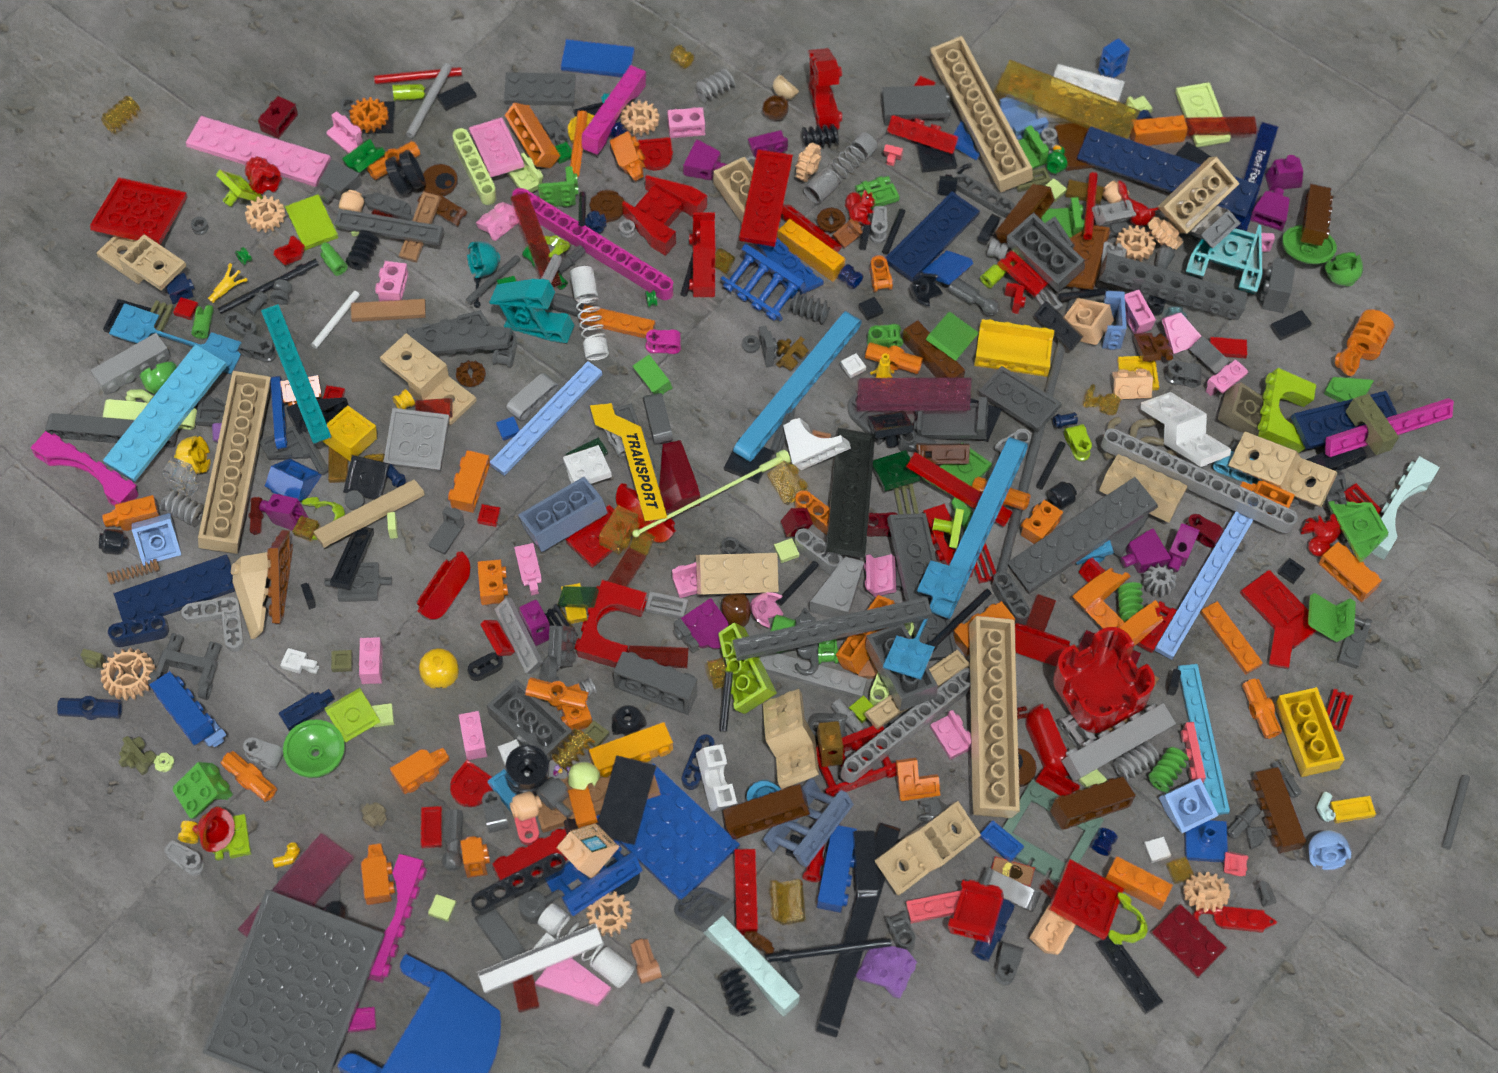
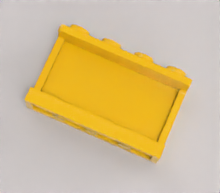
(1014, 347)

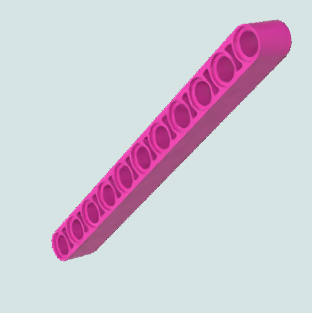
(568, 228)

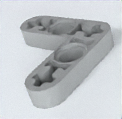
(226, 616)

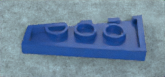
(782, 256)

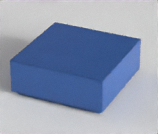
(507, 428)

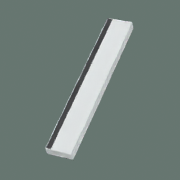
(540, 958)

